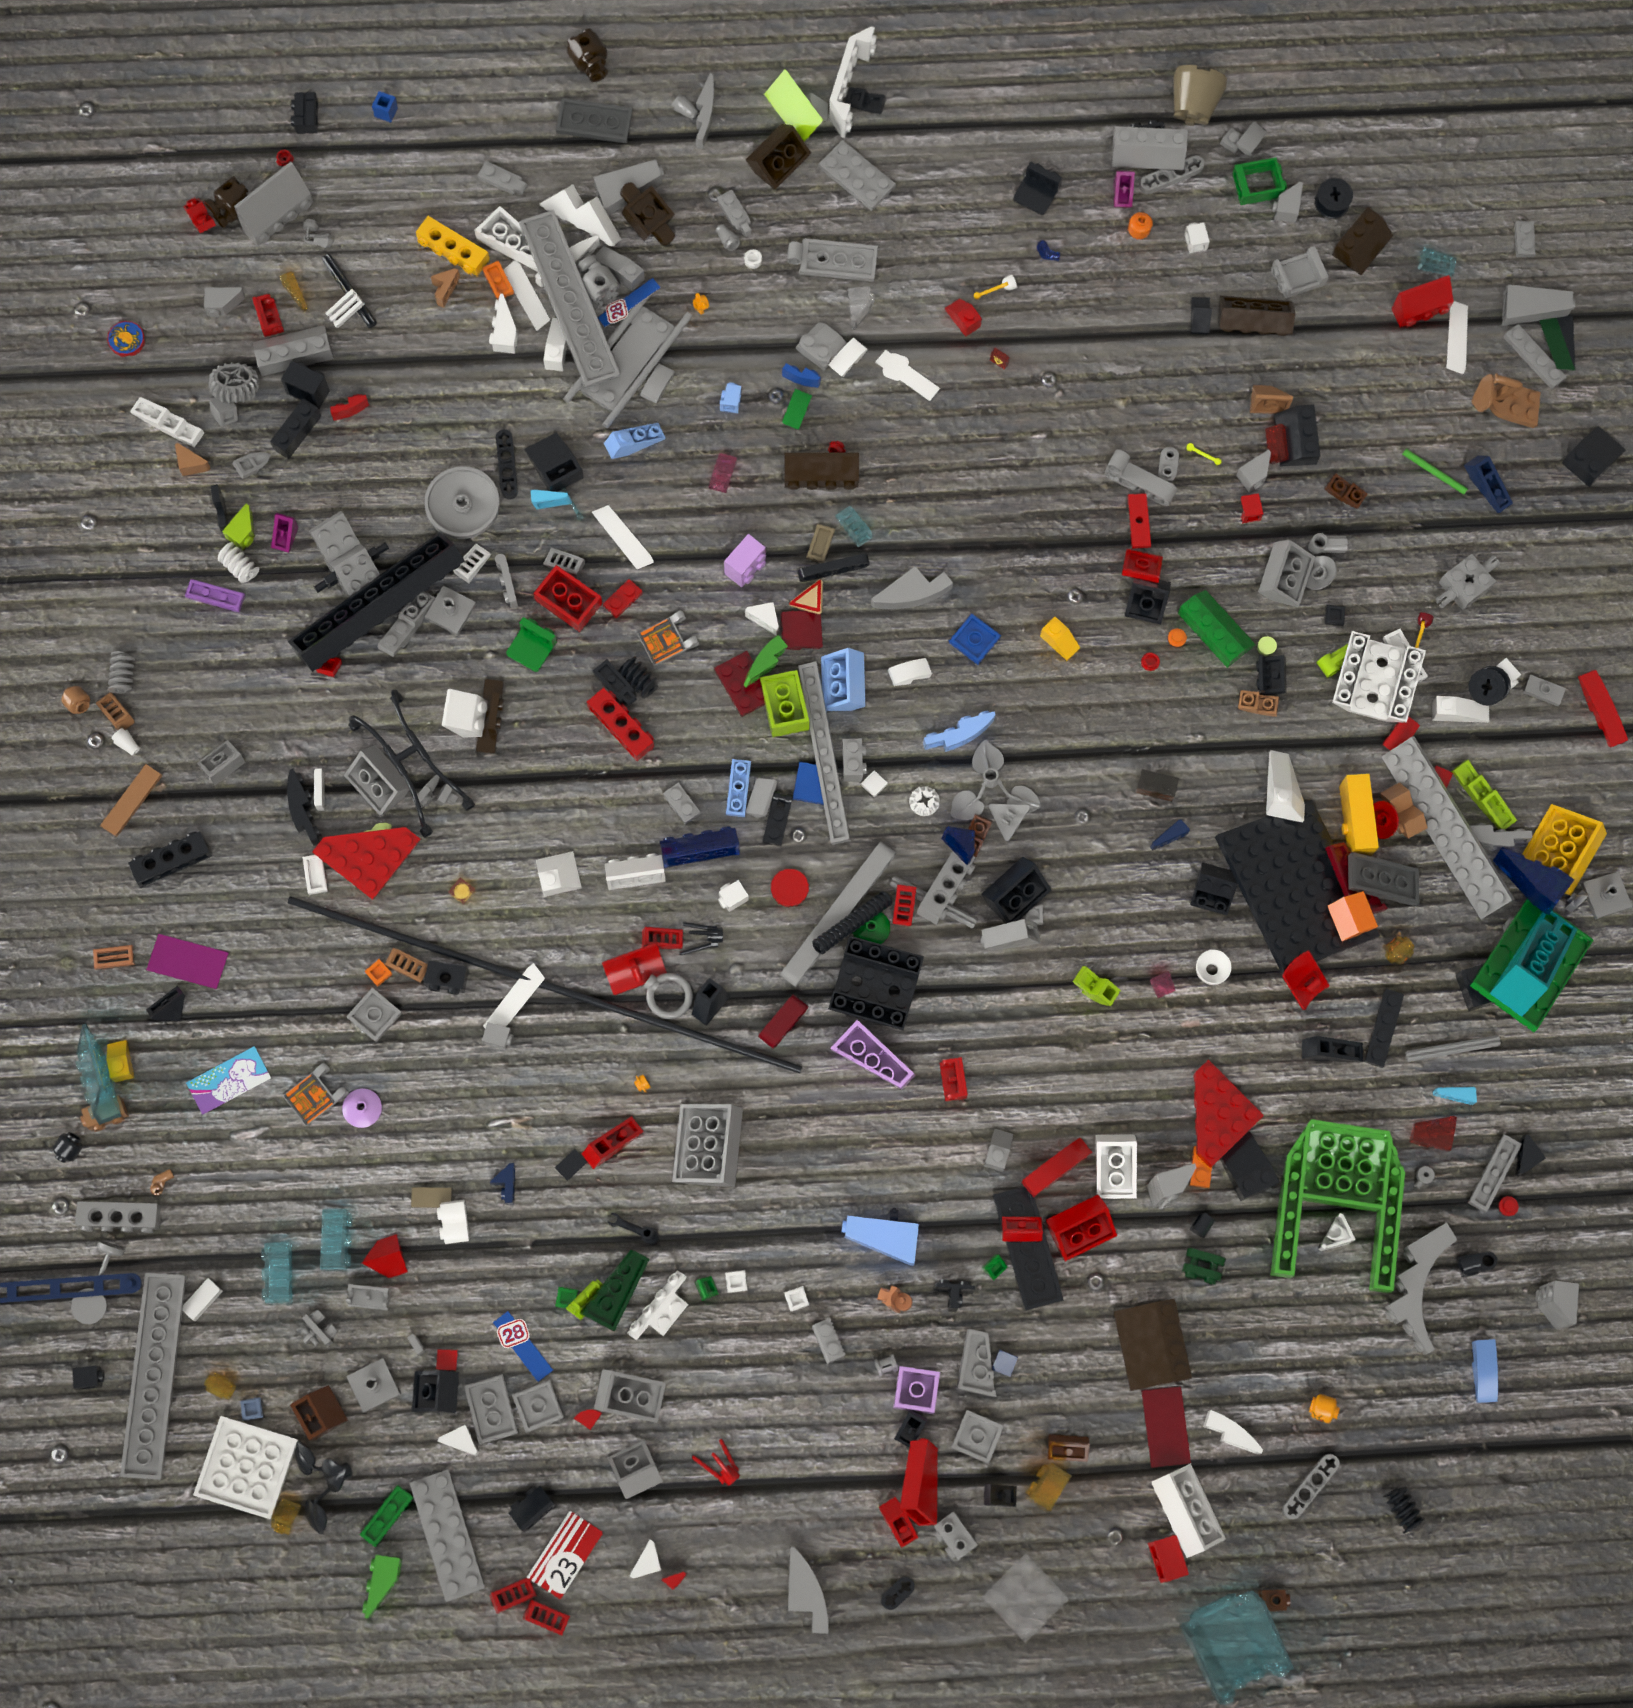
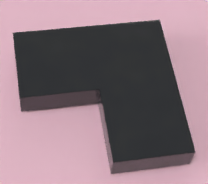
(219, 503)

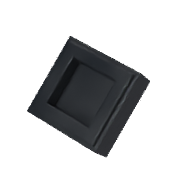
(1335, 615)

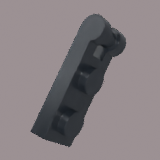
(777, 819)

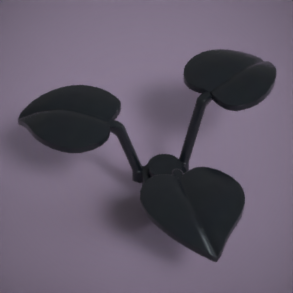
(334, 1475)

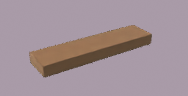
(131, 800)

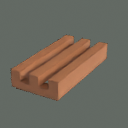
(130, 955)

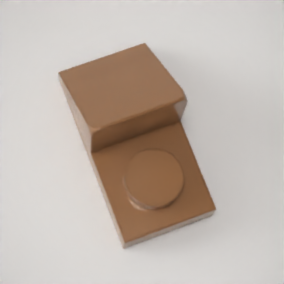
(446, 284)

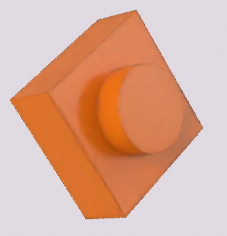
(378, 972)

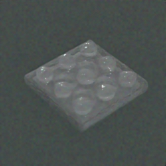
(1025, 1598)

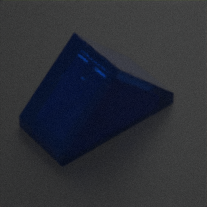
(961, 842)

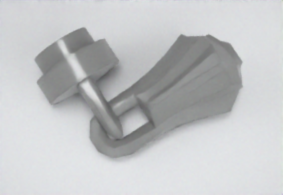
(323, 240)

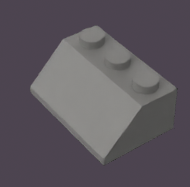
(1286, 573)
(377, 780)
(1559, 1303)

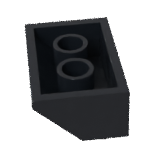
(1300, 435)
(1016, 891)

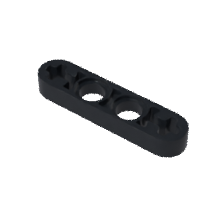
(506, 464)
(833, 567)

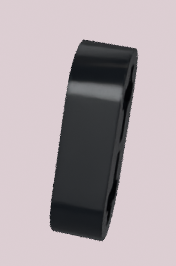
(894, 1589)

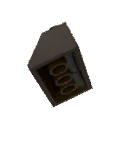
(1256, 315)
(821, 470)

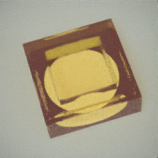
(461, 891)

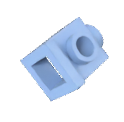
(730, 398)

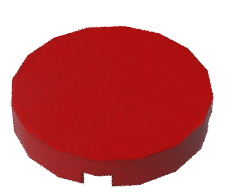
(789, 887)

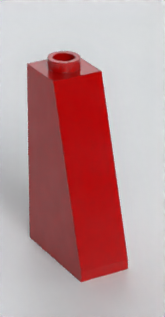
(920, 1483)

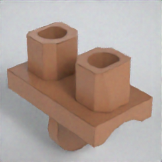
(895, 1299)

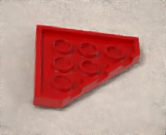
(367, 857)
(1221, 1113)

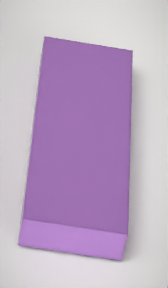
(215, 595)

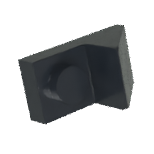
(1200, 315)
(1000, 1495)

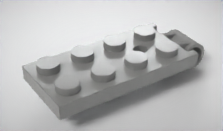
(841, 259)

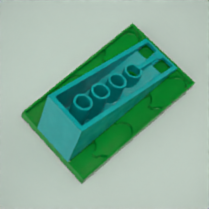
(1531, 964)

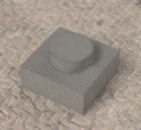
(1230, 140)

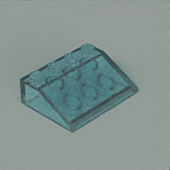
(96, 1079)

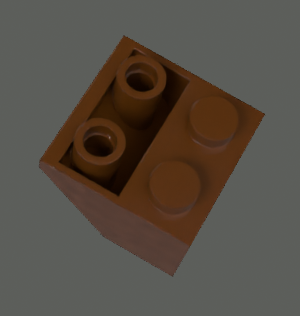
(319, 1413)

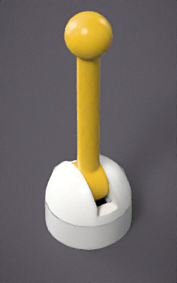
(1008, 283)

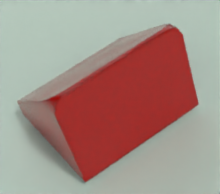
(674, 1580)

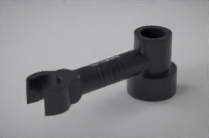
(651, 1240)

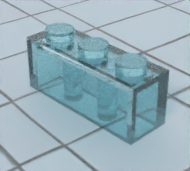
(335, 1240)
(277, 1273)

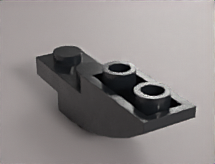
(298, 803)

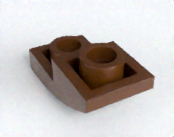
(1345, 492)
(981, 826)

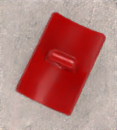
(633, 968)
(1305, 979)

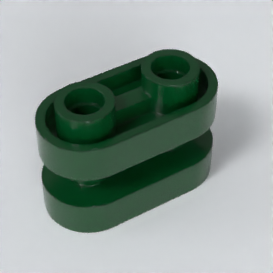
(1209, 1275)

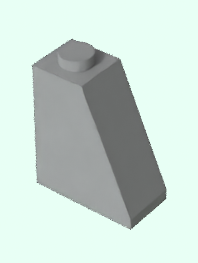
(1010, 935)

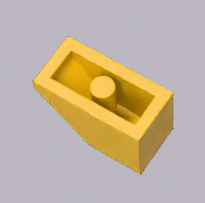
(1060, 638)
(119, 1061)

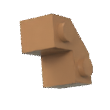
(1410, 818)

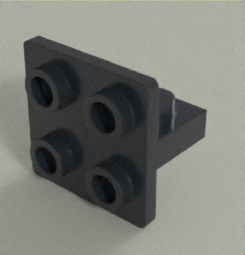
(955, 1299)

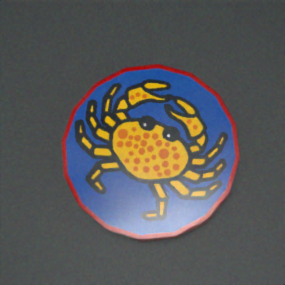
(126, 338)

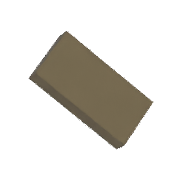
(820, 543)
(430, 1197)

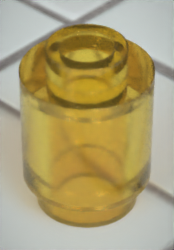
(219, 1386)

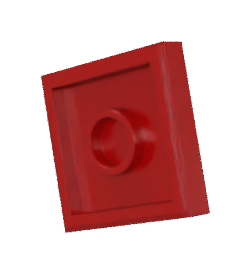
(1142, 565)

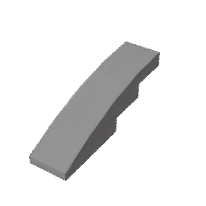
(705, 107)

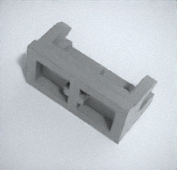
(368, 1297)

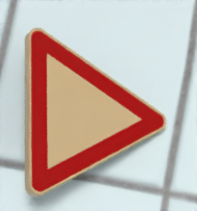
(810, 599)

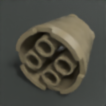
(1197, 93)

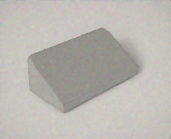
(761, 797)

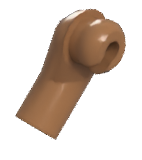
(159, 1181)

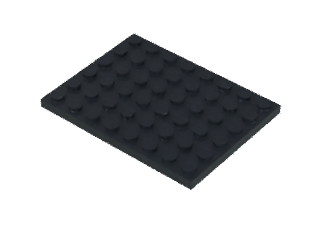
(1289, 884)

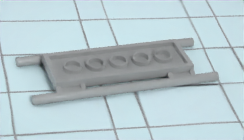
(634, 356)

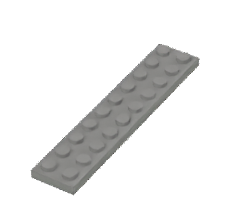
(569, 299)
(1448, 828)
(153, 1376)

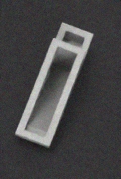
(911, 591)
(806, 1592)

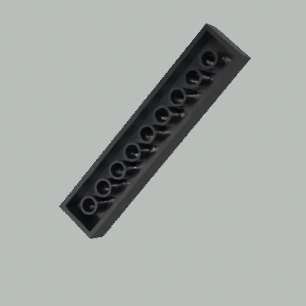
(376, 601)

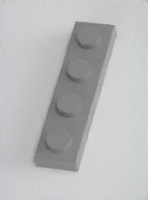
(1534, 356)
(1494, 1173)

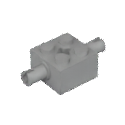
(1468, 571)

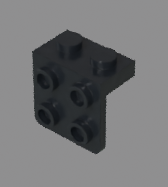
(1038, 188)

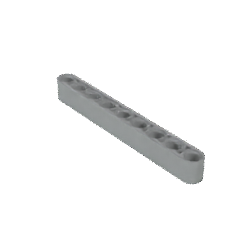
(842, 907)

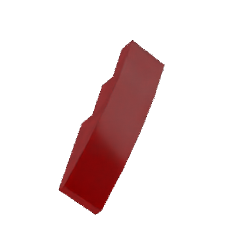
(1603, 708)

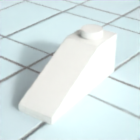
(555, 348)
(1458, 710)

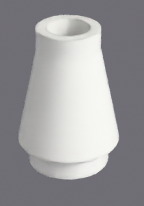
(125, 741)

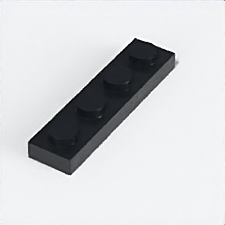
(1384, 1028)

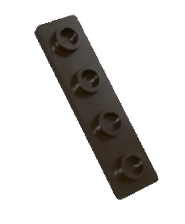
(493, 694)

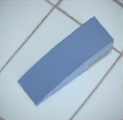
(1485, 1370)

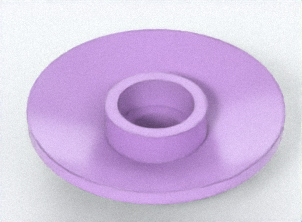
(364, 1117)

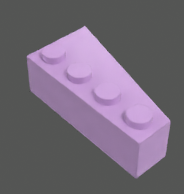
(869, 1053)

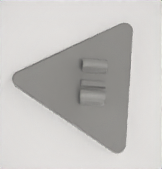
(1008, 817)

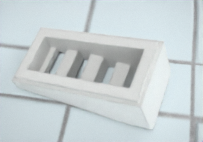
(477, 566)

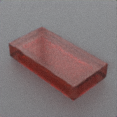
(1277, 443)

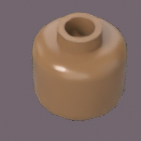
(76, 700)

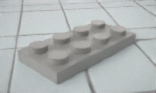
(857, 175)

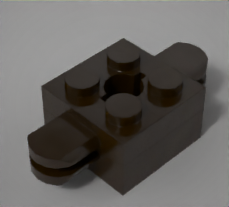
(647, 213)

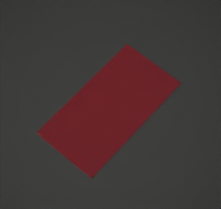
(1166, 1426)

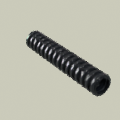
(852, 922)

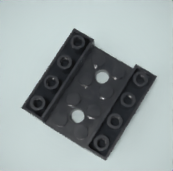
(880, 970)

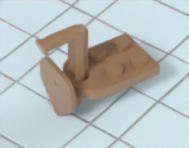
(1508, 400)

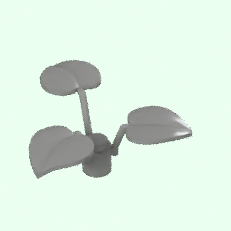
(988, 761)

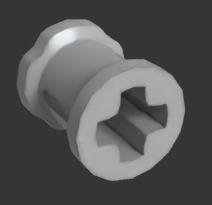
(890, 1363)

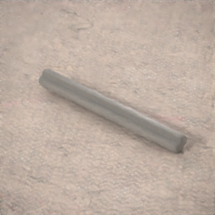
(953, 912)
(1452, 1048)

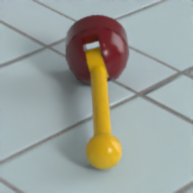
(1424, 621)

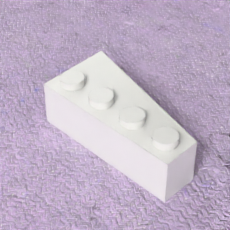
(505, 235)

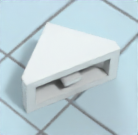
(764, 616)
(460, 1439)
(648, 1562)

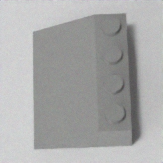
(273, 204)
(707, 1144)

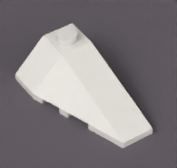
(1283, 791)

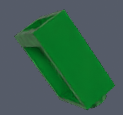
(1241, 170)

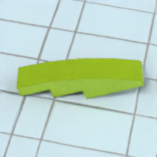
(1482, 794)

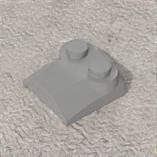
(821, 345)

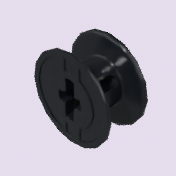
(1341, 193)
(1498, 680)

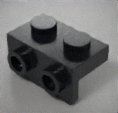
(1271, 674)

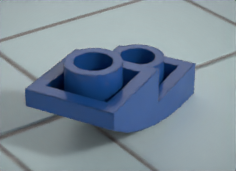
(806, 378)

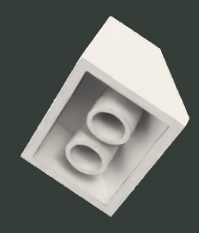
(634, 871)

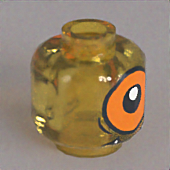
(1399, 950)

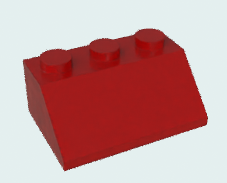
(1423, 302)
(1081, 1227)

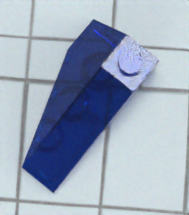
(1538, 883)

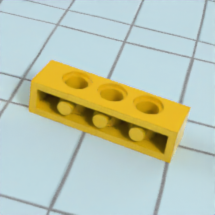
(431, 228)

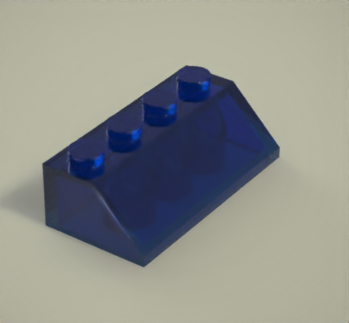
(699, 847)

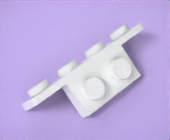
(662, 1310)

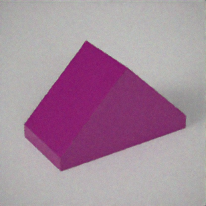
(1123, 188)
(284, 532)

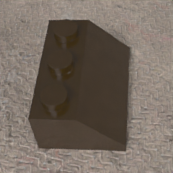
(778, 155)
(1363, 241)

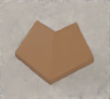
(1269, 400)

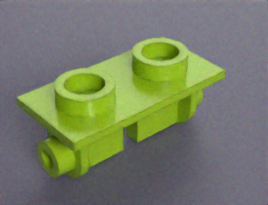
(583, 1298)

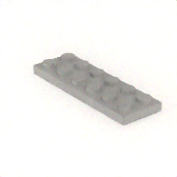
(447, 1535)

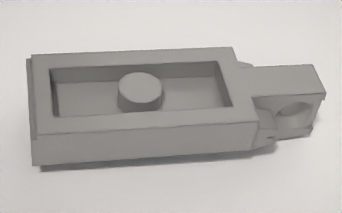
(734, 212)

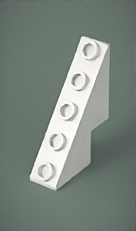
(586, 216)

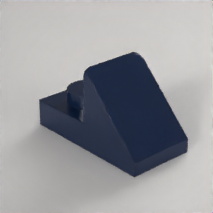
(507, 1178)

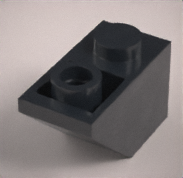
(709, 1001)

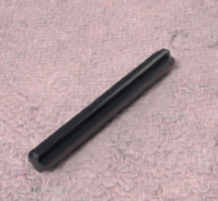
(346, 287)

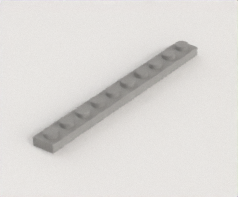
(824, 753)

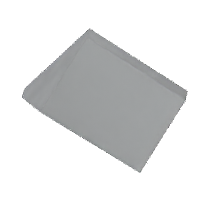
(221, 762)

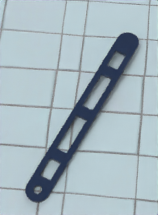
(128, 1284)

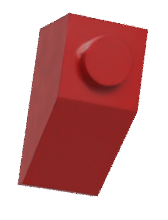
(964, 316)
(898, 1522)

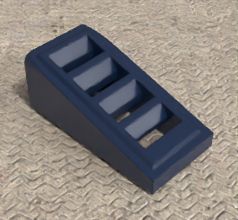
(1175, 832)

